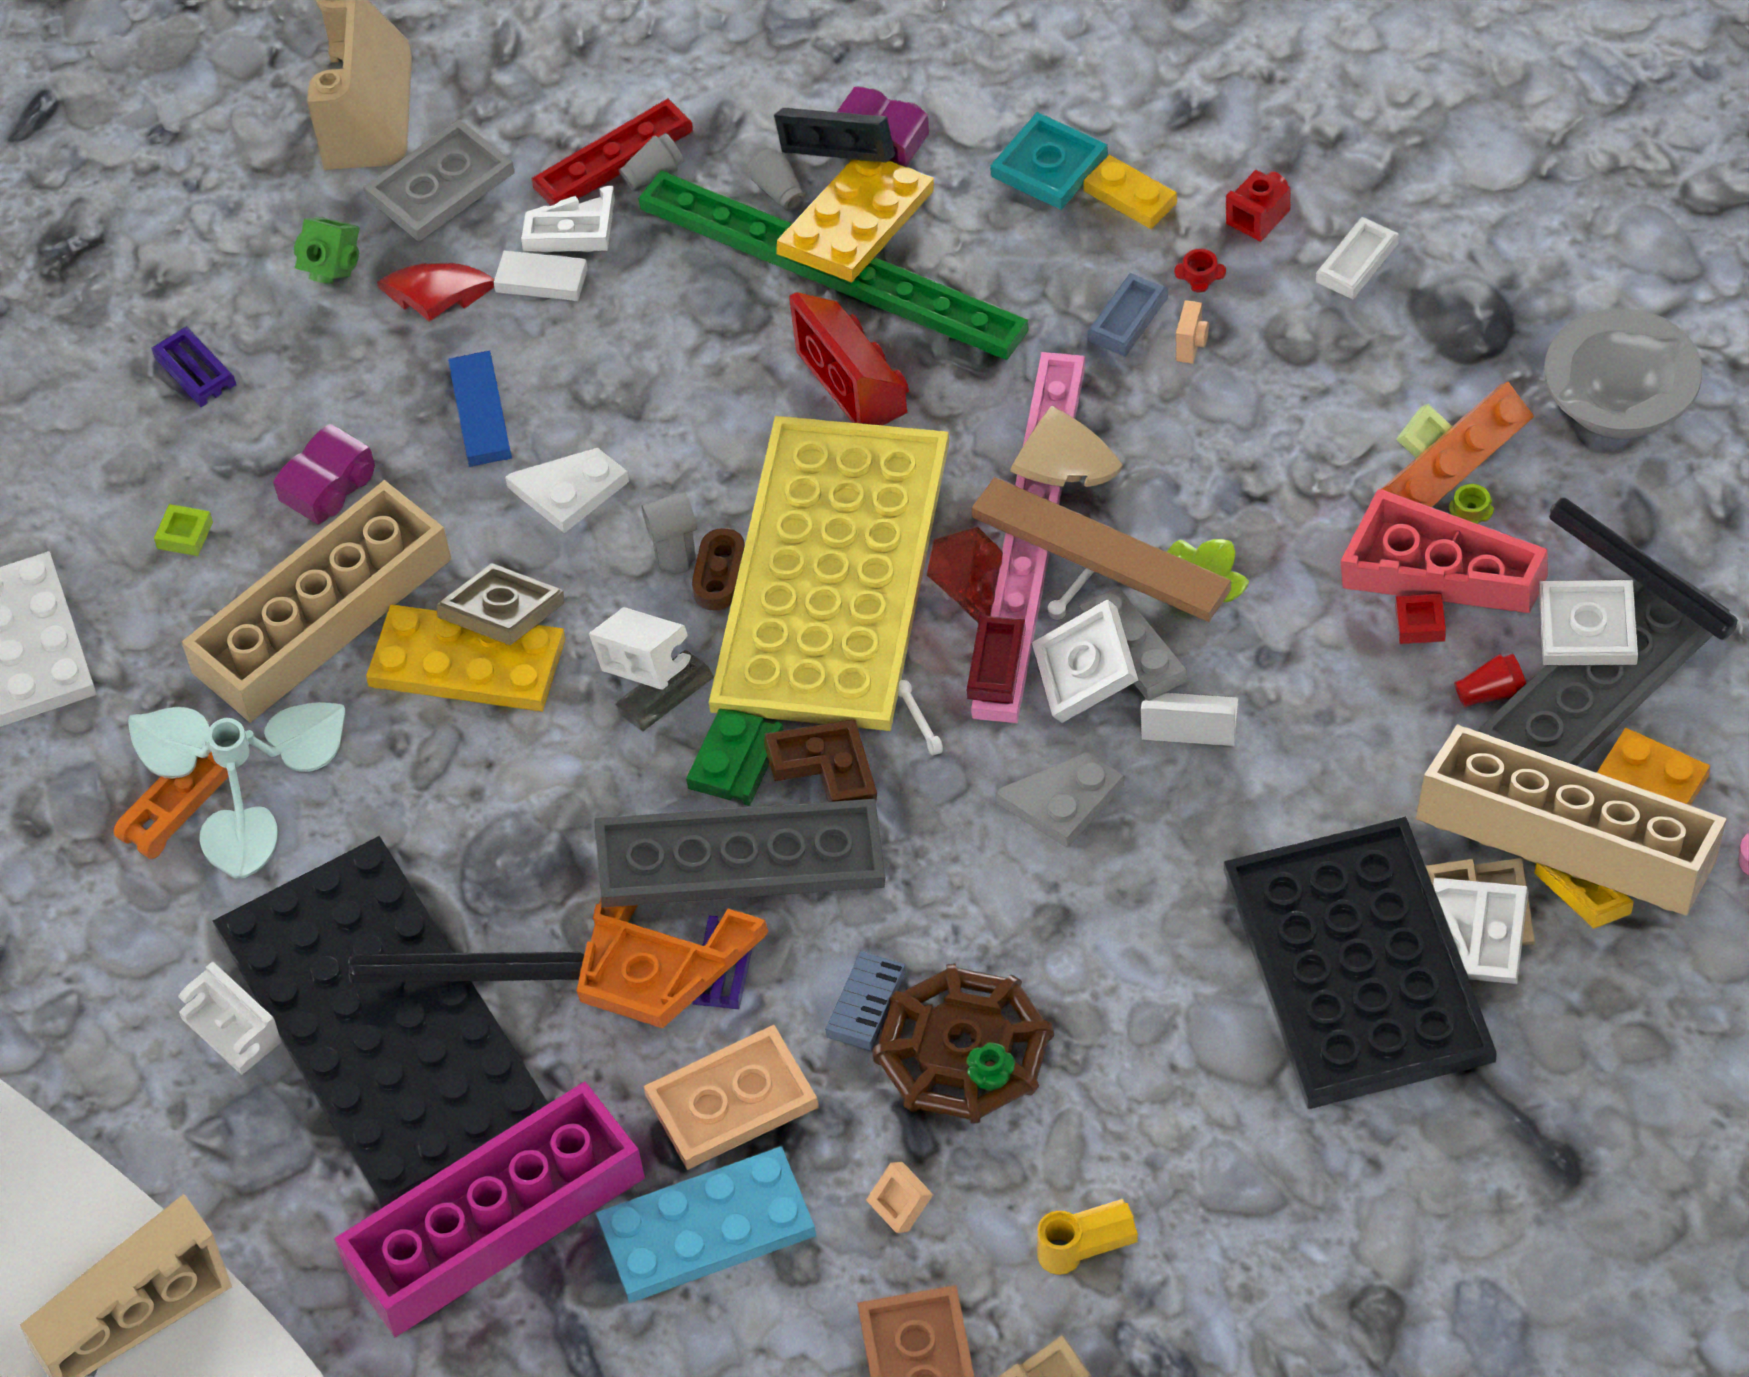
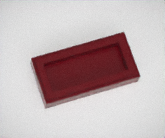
(996, 659)

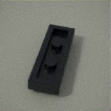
(834, 134)

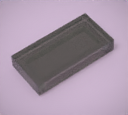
(648, 704)

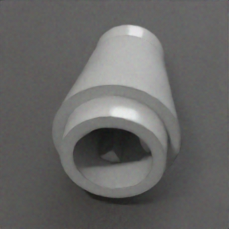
(654, 156)
(775, 177)

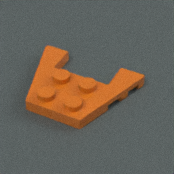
(654, 973)

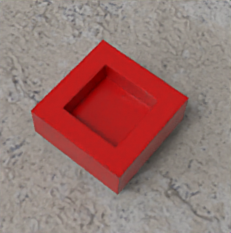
(1420, 618)

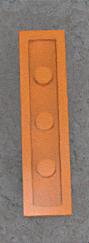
(1462, 447)

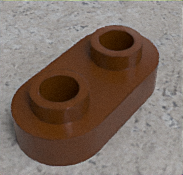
(716, 572)

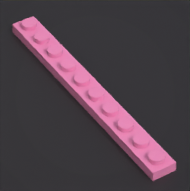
(1025, 564)

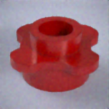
(1200, 269)

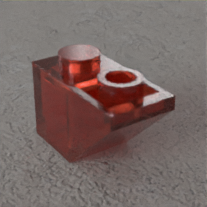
(967, 570)

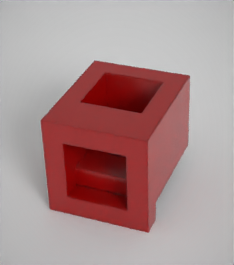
(1263, 197)

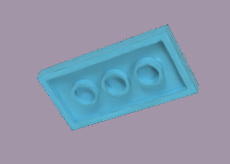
(705, 1224)

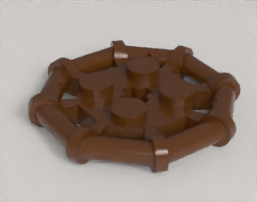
(941, 1059)

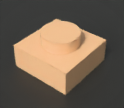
(1190, 332)
(899, 1197)

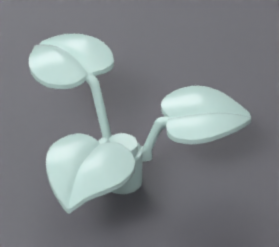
(175, 736)

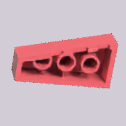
(1424, 551)

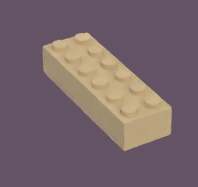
(317, 600)
(1571, 819)

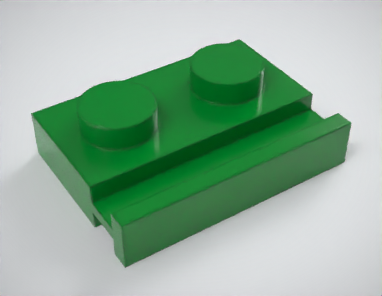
(732, 757)

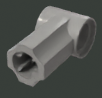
(670, 529)

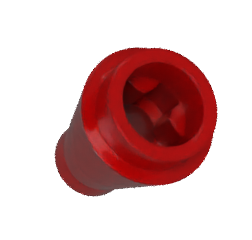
(1492, 681)

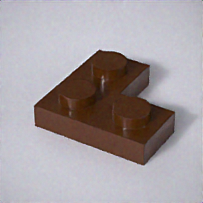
(826, 750)

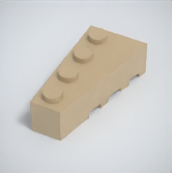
(129, 1294)

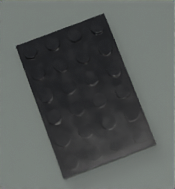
(1358, 963)

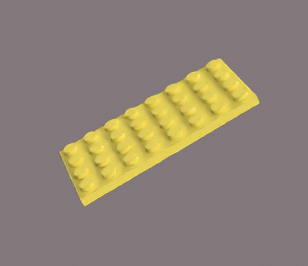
(831, 573)

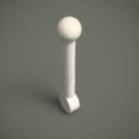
(1057, 608)
(933, 742)

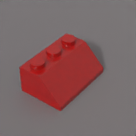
(846, 361)

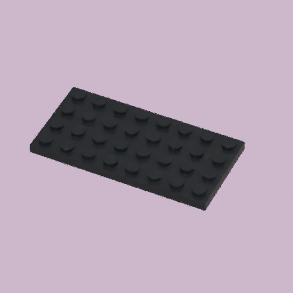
(397, 1067)

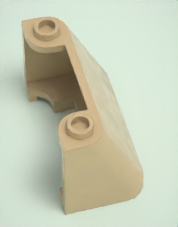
(365, 106)

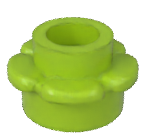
(1472, 496)

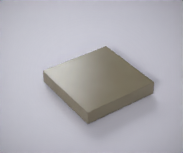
(500, 604)

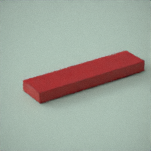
(605, 156)

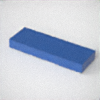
(479, 408)

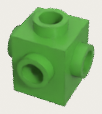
(326, 249)

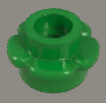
(993, 1076)

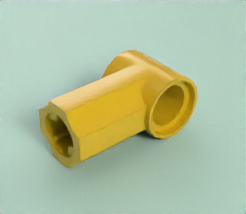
(1086, 1233)

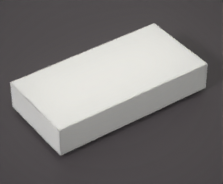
(1357, 258)
(540, 275)

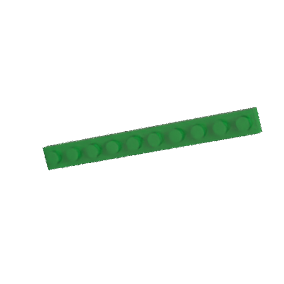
(878, 284)

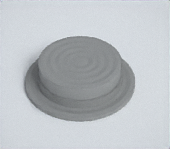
(1623, 372)

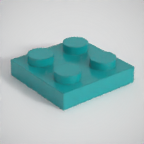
(1048, 160)

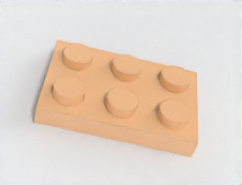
(731, 1097)

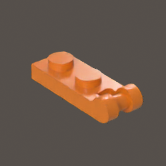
(169, 805)

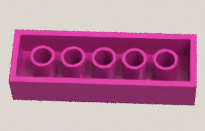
(490, 1208)

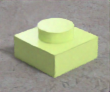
(1423, 430)

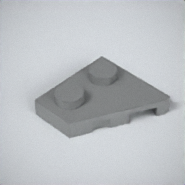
(1063, 797)

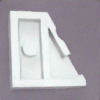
(570, 225)
(569, 486)
(1485, 926)

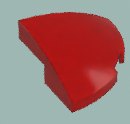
(436, 287)

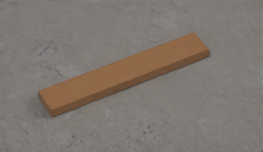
(1101, 549)

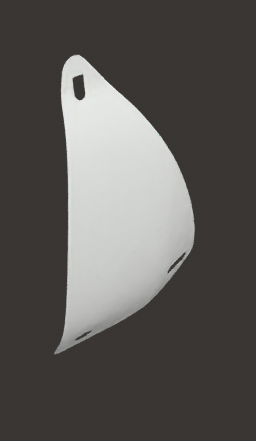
(68, 1212)

